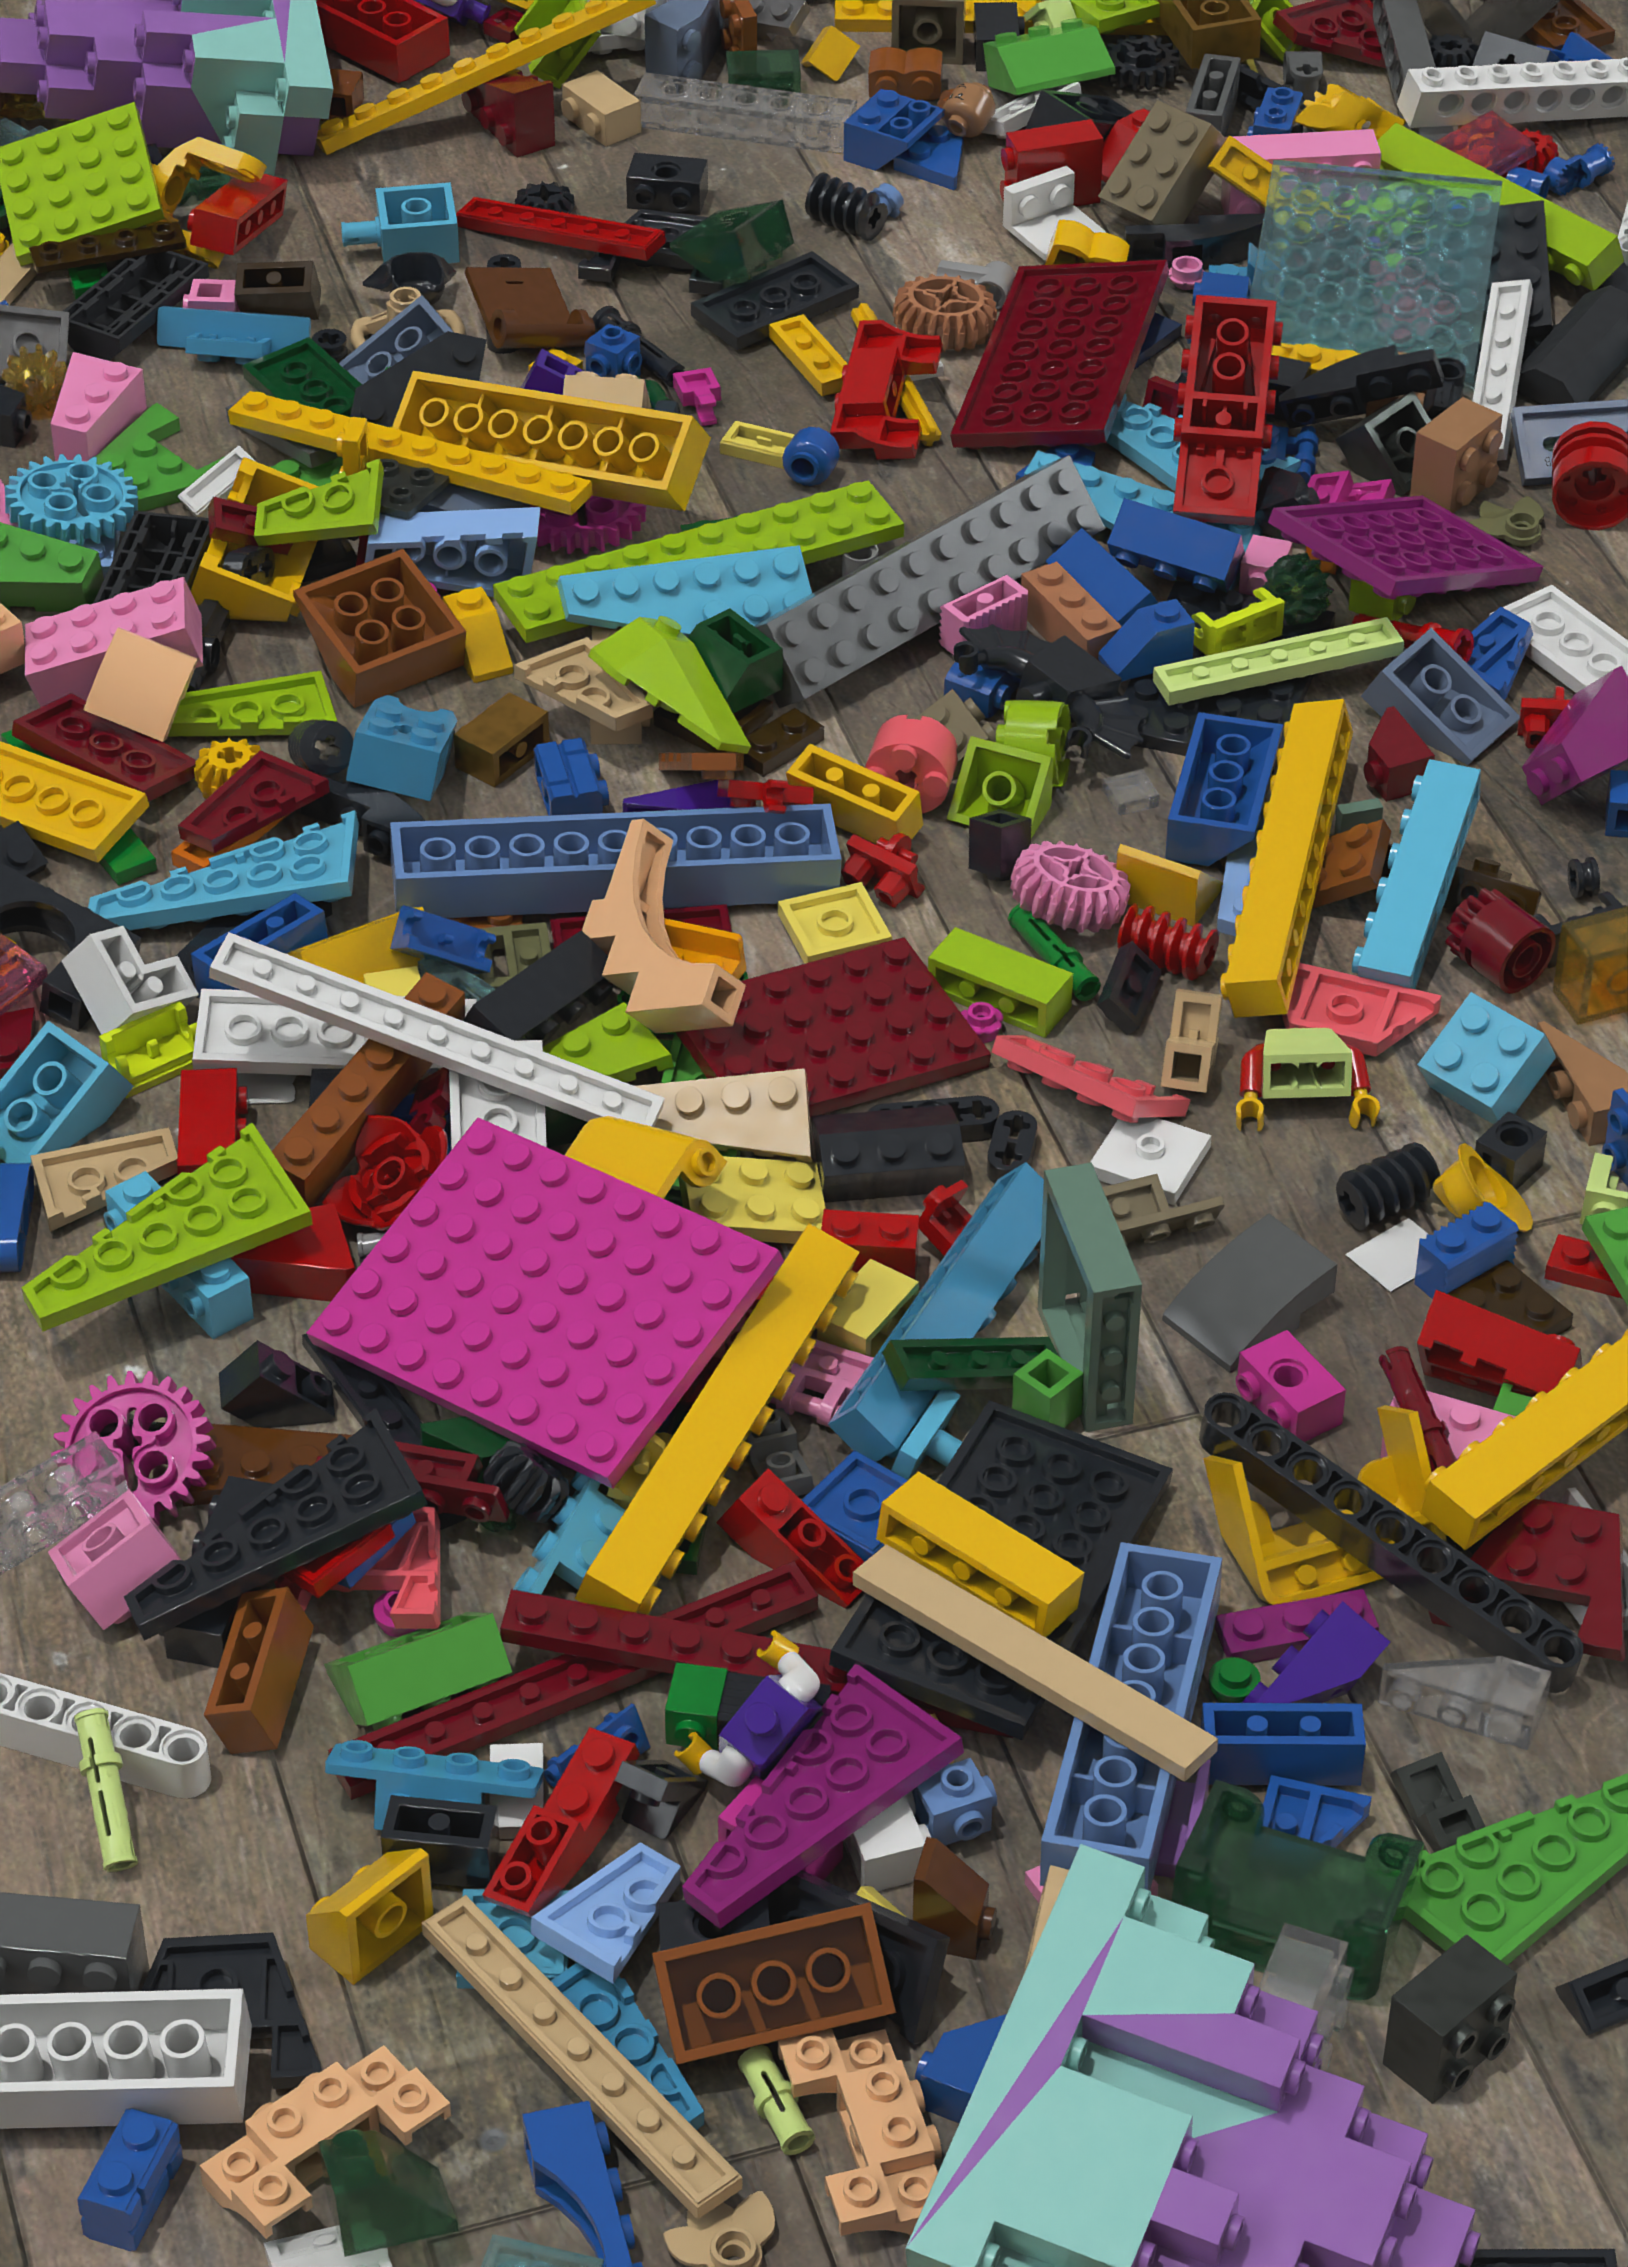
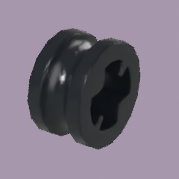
(333, 342)
(1583, 877)

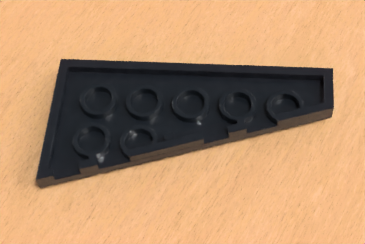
(288, 1525)

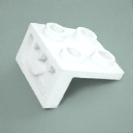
(1038, 204)

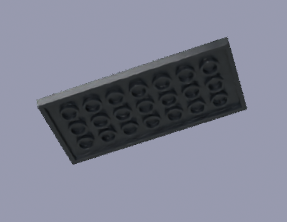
(1058, 1492)

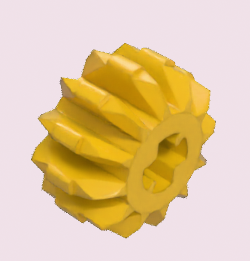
(220, 763)

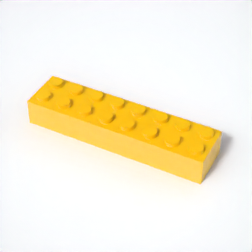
(618, 447)

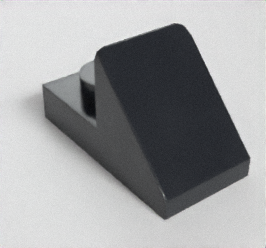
(658, 1794)

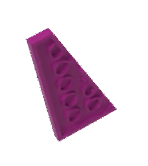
(826, 1786)

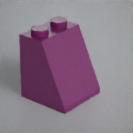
(1583, 740)

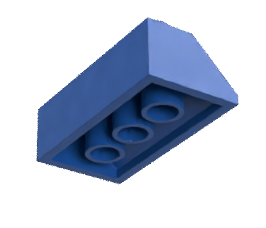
(1221, 788)

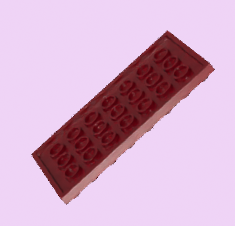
(1060, 355)

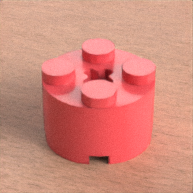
(917, 756)

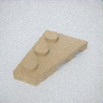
(584, 686)
(76, 1177)

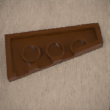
(257, 1456)

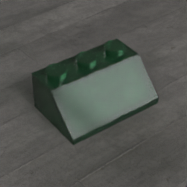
(736, 241)

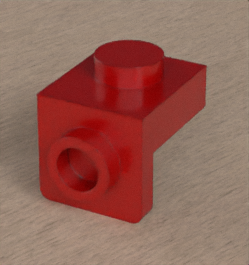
(944, 1215)

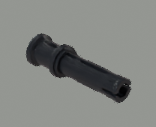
(652, 357)

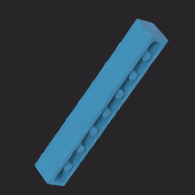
(950, 1306)

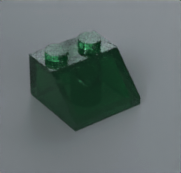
(382, 2192)

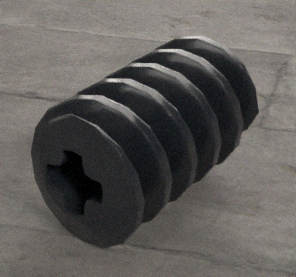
(846, 207)
(332, 735)
(1386, 1185)

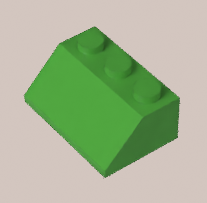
(1046, 57)
(420, 1669)

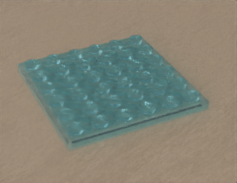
(1378, 258)

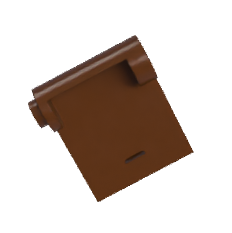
(527, 309)

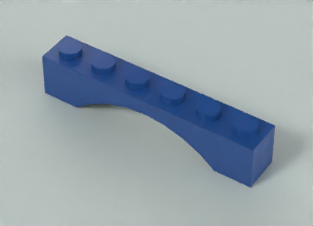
(570, 2172)

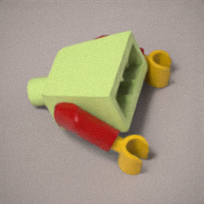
(1302, 1066)

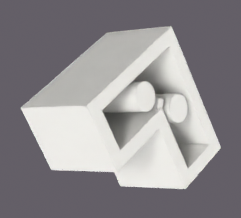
(119, 984)

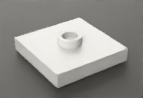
(1151, 1149)

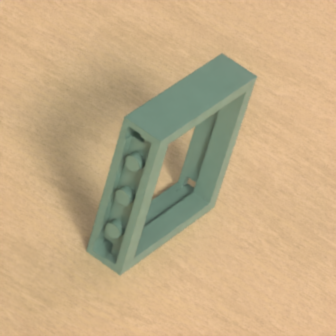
(1100, 1327)

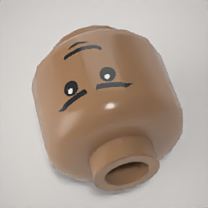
(969, 109)

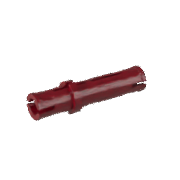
(1412, 1396)

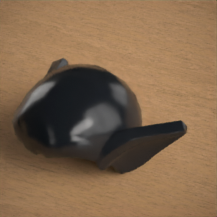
(413, 269)

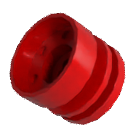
(1591, 475)

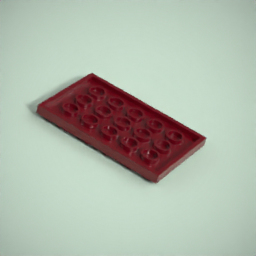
(853, 1022)

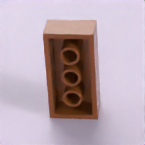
(773, 1983)

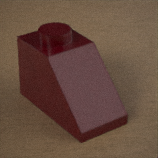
(1395, 756)

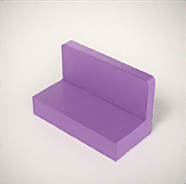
(1183, 1814)

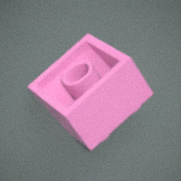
(112, 1558)

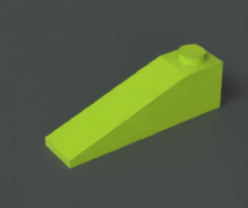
(674, 675)

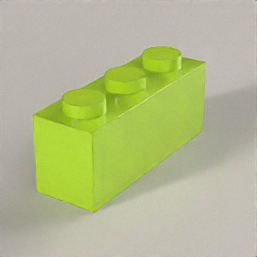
(1019, 986)

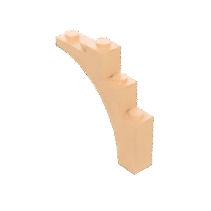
(640, 961)

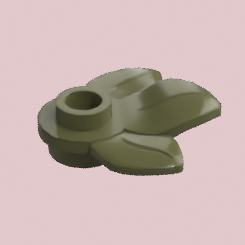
(1516, 525)

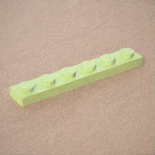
(1278, 661)

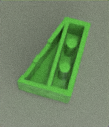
(46, 571)

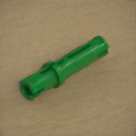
(1055, 951)

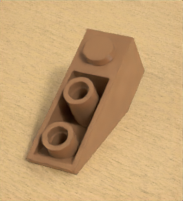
(1582, 1083)

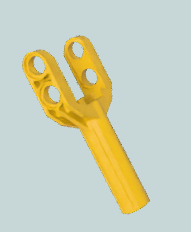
(185, 163)

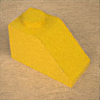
(485, 643)

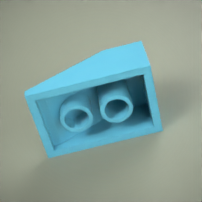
(55, 1096)

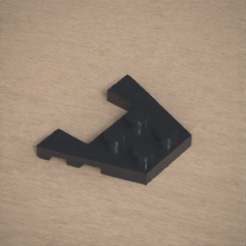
(604, 266)
(258, 1968)

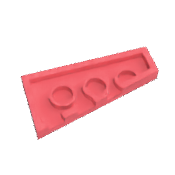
(1091, 1081)

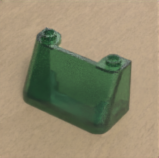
(1262, 1877)

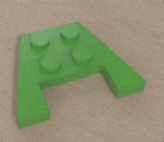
(154, 469)

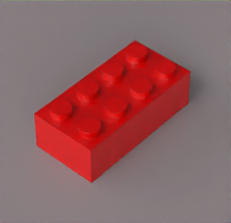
(385, 35)

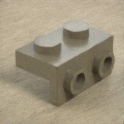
(961, 720)

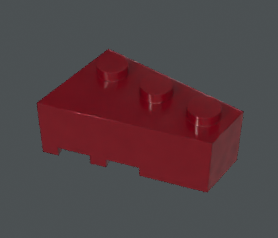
(515, 111)

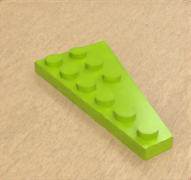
(184, 1226)

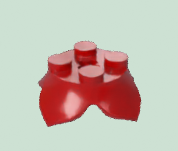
(391, 1171)

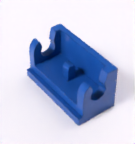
(442, 940)

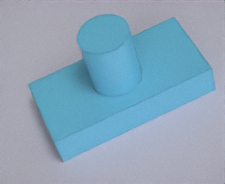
(929, 1437)

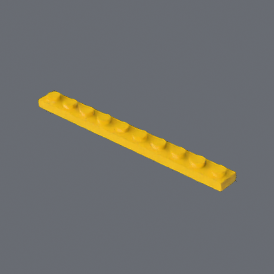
(473, 72)
(463, 465)

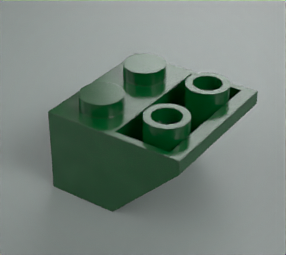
(739, 658)

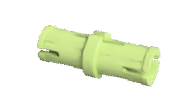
(788, 2125)

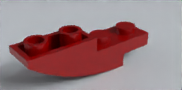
(566, 1830)

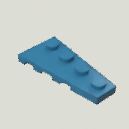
(618, 2018)

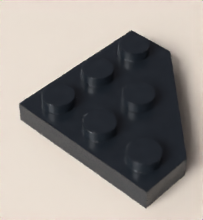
(447, 355)

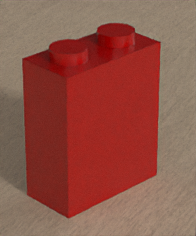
(1052, 147)

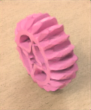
(1070, 886)

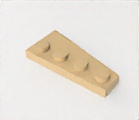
(741, 1112)

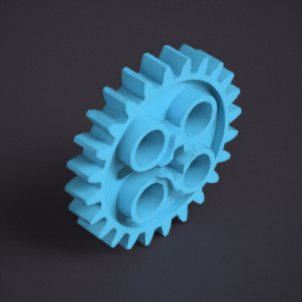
(71, 499)

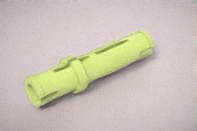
(102, 1768)

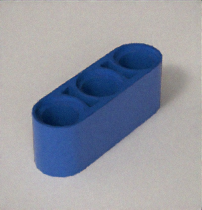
(15, 1213)

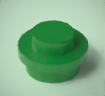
(1233, 1679)

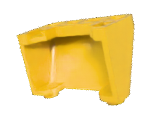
(238, 594)
(646, 1155)

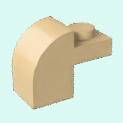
(1192, 1041)

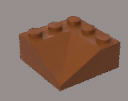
(381, 627)

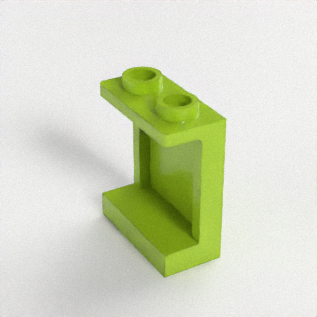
(560, 63)

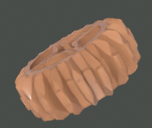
(946, 307)

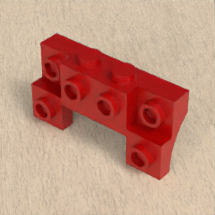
(874, 387)

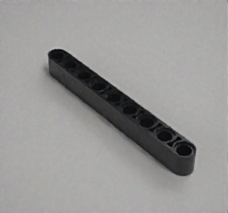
(1377, 1519)

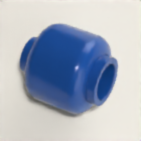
(811, 456)

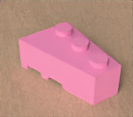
(95, 405)

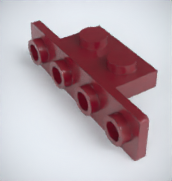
(451, 1483)

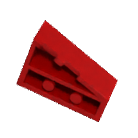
(1486, 1349)

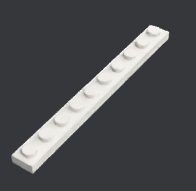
(429, 1034)

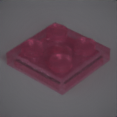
(1490, 143)

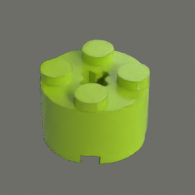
(1038, 729)

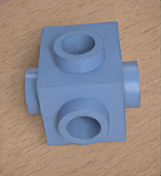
(955, 1802)

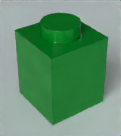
(694, 1704)

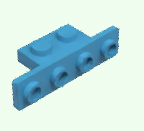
(228, 332)
(428, 1776)

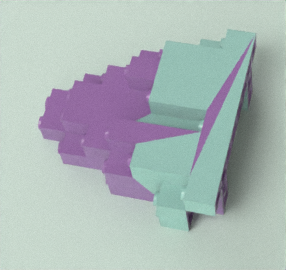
(194, 68)
(1171, 2115)

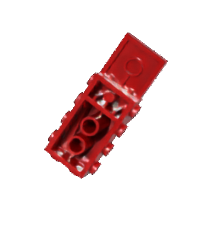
(1225, 407)

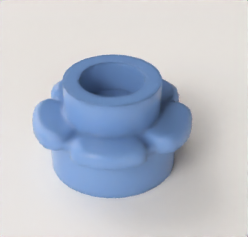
(891, 197)

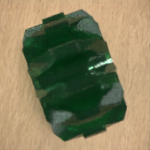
(1301, 587)

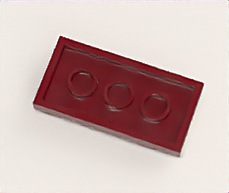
(104, 747)

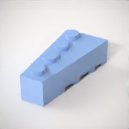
(462, 546)

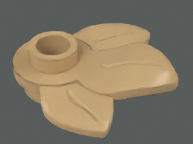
(724, 2234)

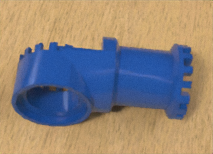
(1579, 169)

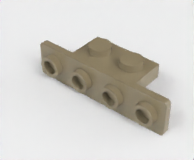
(1145, 1213)

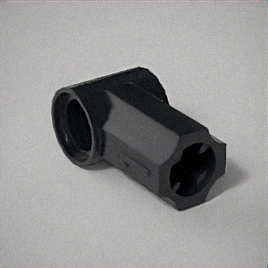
(1441, 398)

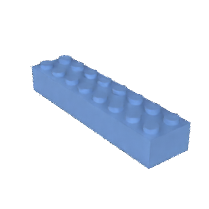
(1157, 1643)

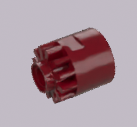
(1500, 940)

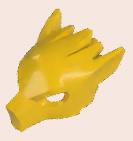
(1345, 111)

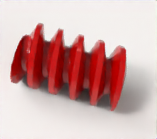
(1169, 945)

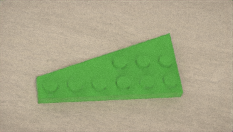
(1522, 1872)

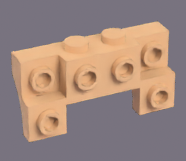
(881, 2123)
(280, 2154)

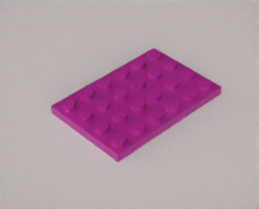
(1404, 546)

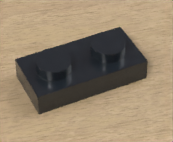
(1129, 988)

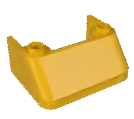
(1298, 1559)

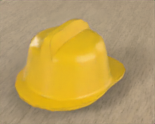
(1472, 1182)

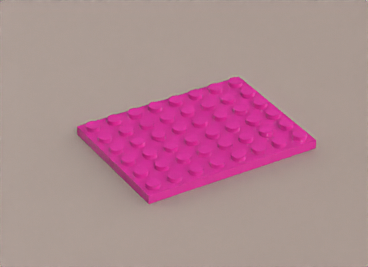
(546, 1300)

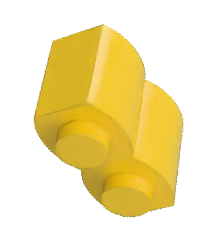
(1079, 244)

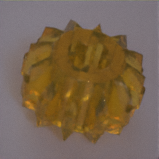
(31, 365)

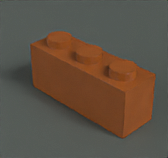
(259, 1670)

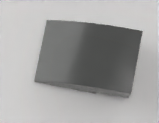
(1251, 1291)

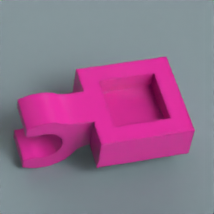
(700, 390)

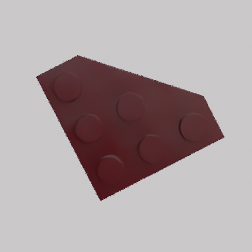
(1334, 27)

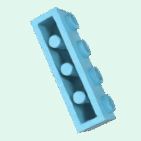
(212, 1296)

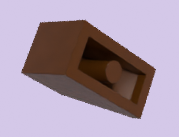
(952, 1900)

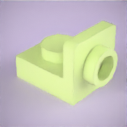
(1601, 1189)

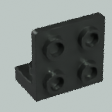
(407, 489)

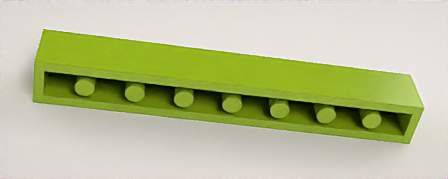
(1575, 245)

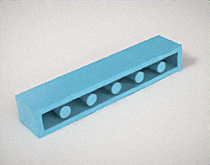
(1419, 874)

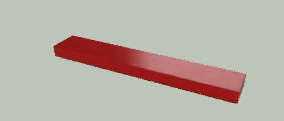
(561, 228)

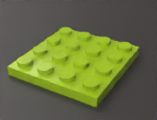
(79, 181)

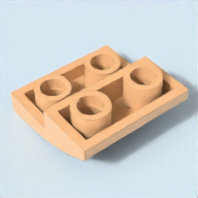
(140, 684)

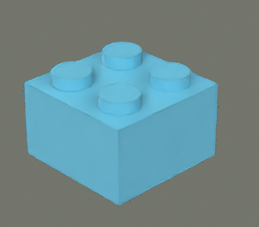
(1486, 1059)

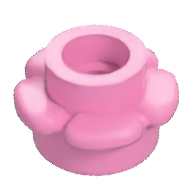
(1185, 272)

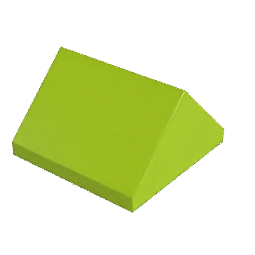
(1002, 779)

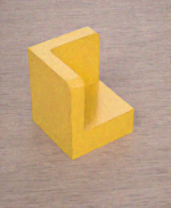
(831, 53)

